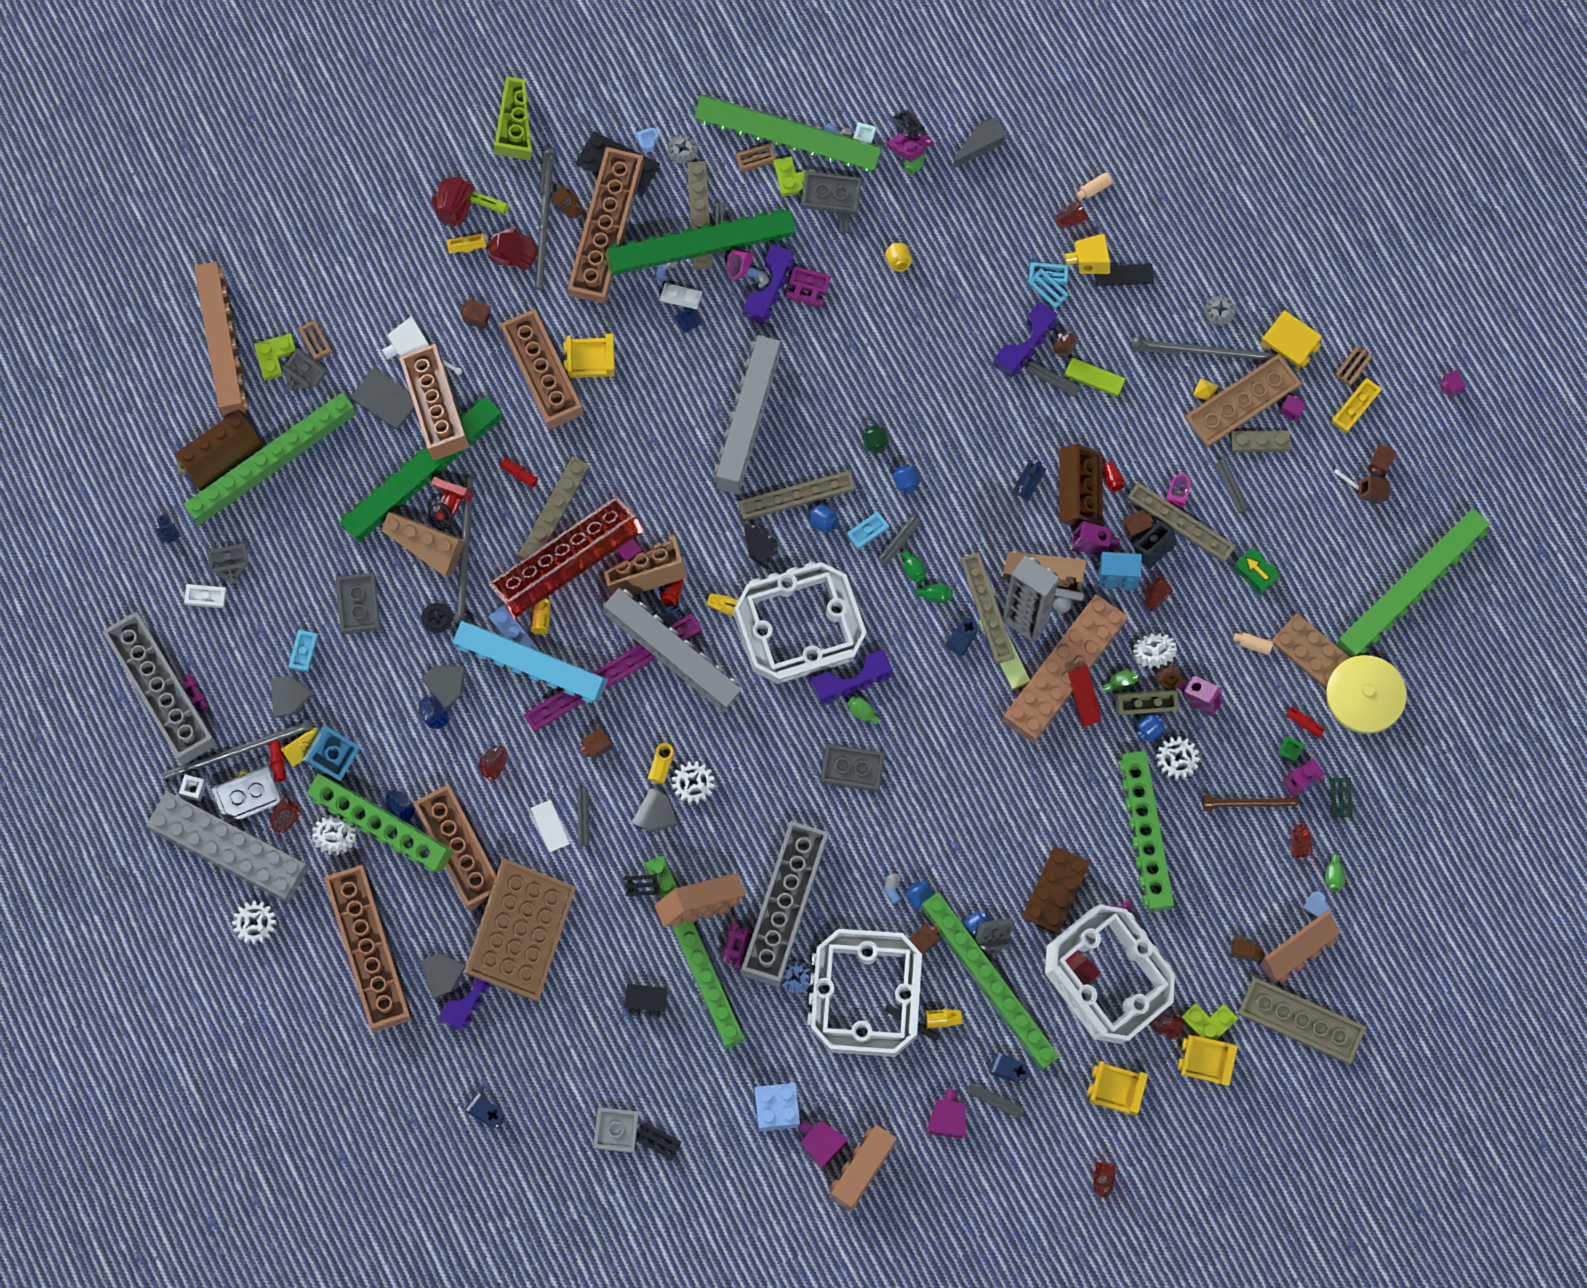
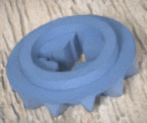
(794, 986)

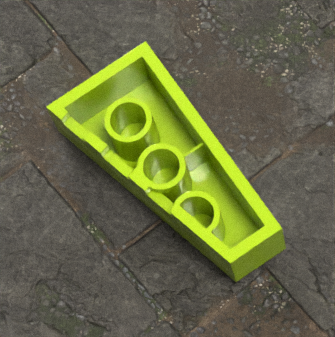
(513, 123)

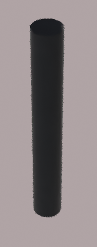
(920, 1028)

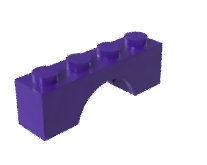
(759, 304)
(1011, 357)
(829, 687)
(458, 1013)

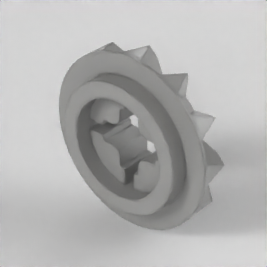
(684, 156)
(1212, 313)

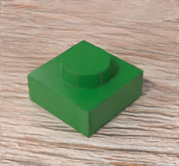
(1290, 749)

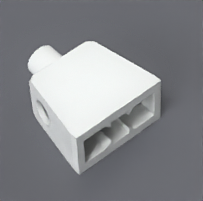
(404, 340)

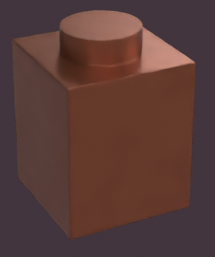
(476, 313)
(1381, 460)
(1374, 489)
(1137, 525)
(595, 744)
(925, 938)

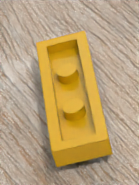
(1356, 405)

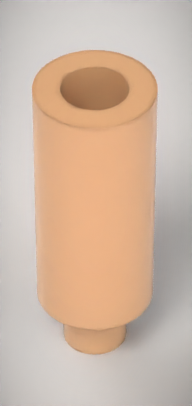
(1094, 186)
(1254, 643)

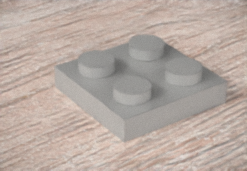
(616, 1130)

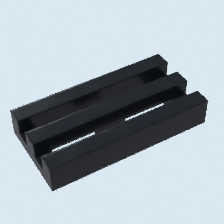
(904, 125)
(630, 885)
(643, 1133)

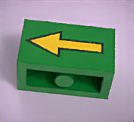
(1256, 571)

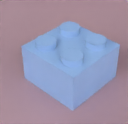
(777, 1107)

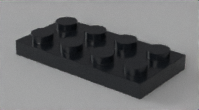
(593, 154)

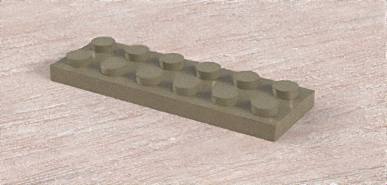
(1301, 1020)

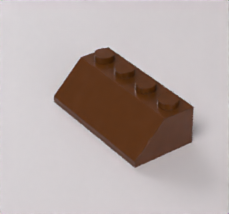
(218, 450)
(1080, 485)

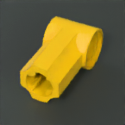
(661, 765)

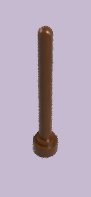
(1210, 802)

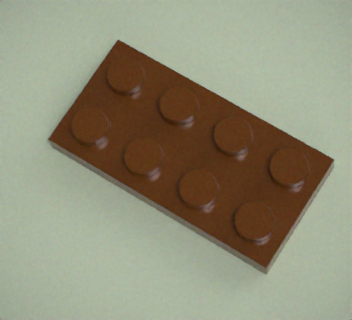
(1056, 890)

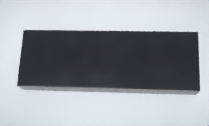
(1126, 275)

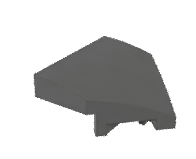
(302, 371)
(228, 561)
(445, 683)
(288, 696)
(655, 813)
(994, 936)
(442, 974)

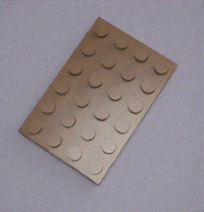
(520, 930)

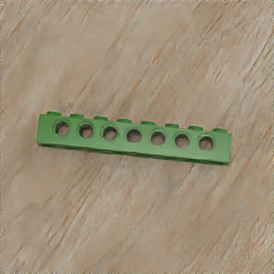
(1139, 762)
(320, 792)

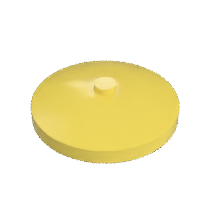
(1366, 694)

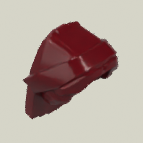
(453, 201)
(512, 248)

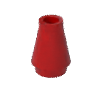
(1113, 478)
(672, 593)

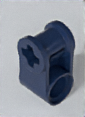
(960, 639)
(1005, 1068)
(482, 1109)

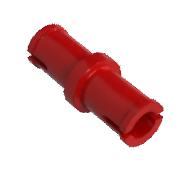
(519, 472)
(1305, 722)
(277, 761)

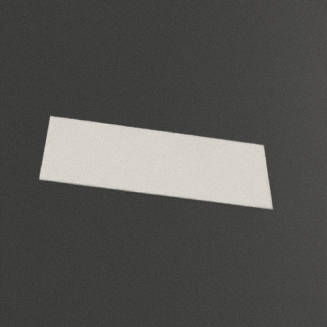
(550, 826)

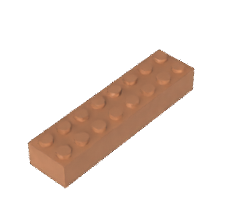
(605, 224)
(221, 339)
(1051, 684)
(367, 949)

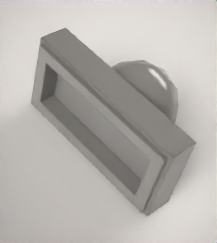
(1063, 597)

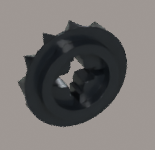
(442, 611)

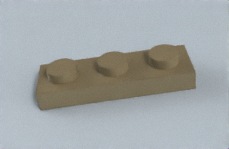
(1260, 441)

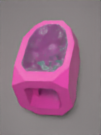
(738, 263)
(1179, 490)

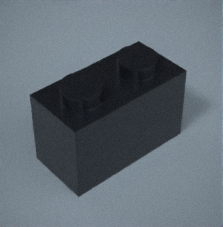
(1155, 544)
(646, 1000)

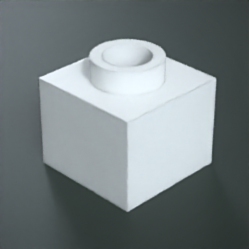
(190, 782)

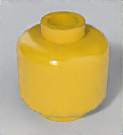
(898, 257)

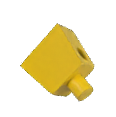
(1090, 255)

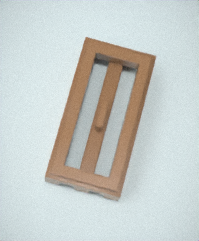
(741, 163)
(322, 354)
(1362, 354)

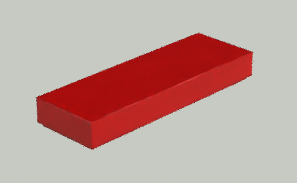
(1084, 695)

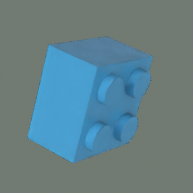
(1119, 570)
(331, 753)

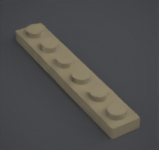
(699, 206)
(796, 495)
(555, 507)
(1181, 522)
(987, 608)

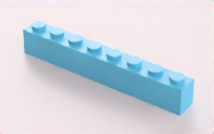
(531, 661)

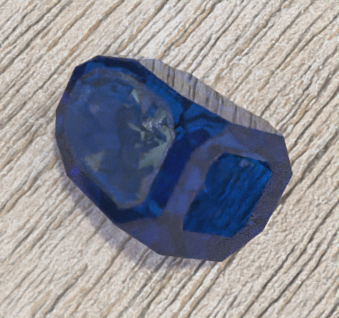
(433, 713)
(399, 805)

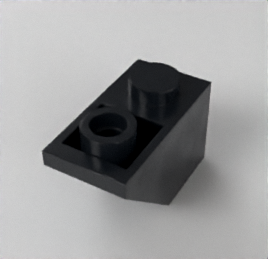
(759, 547)

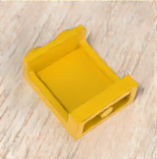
(1292, 340)
(589, 357)
(1207, 1059)
(1117, 1088)

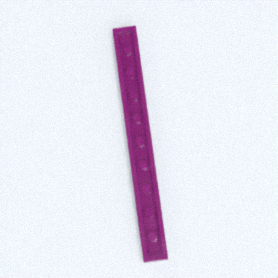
(613, 671)

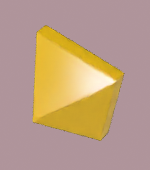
(1205, 390)

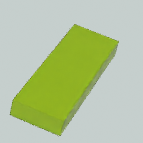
(1094, 377)

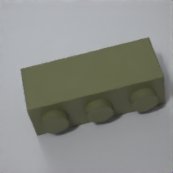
(1146, 702)

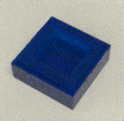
(688, 320)

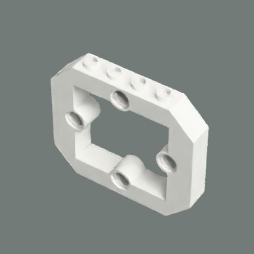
(841, 597)
(882, 945)
(1149, 960)

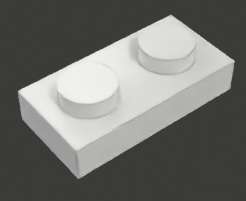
(681, 296)
(205, 596)

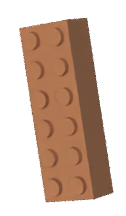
(541, 369)
(434, 402)
(468, 862)

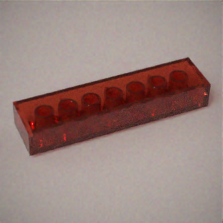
(565, 557)

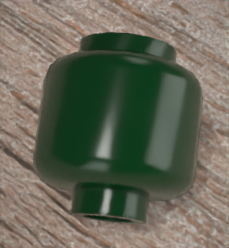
(875, 439)

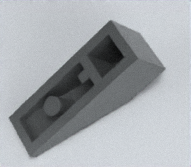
(984, 139)

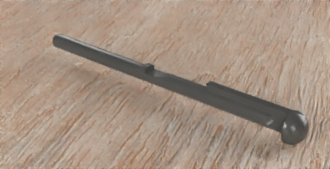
(545, 189)
(1173, 348)
(464, 557)
(285, 733)

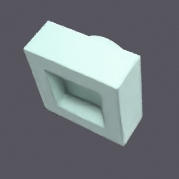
(865, 132)

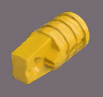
(722, 603)
(541, 617)
(942, 1018)

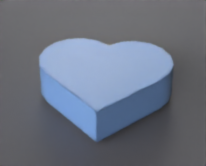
(647, 139)
(1315, 904)

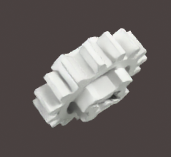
(1155, 650)
(1184, 762)
(686, 778)
(334, 835)
(260, 917)

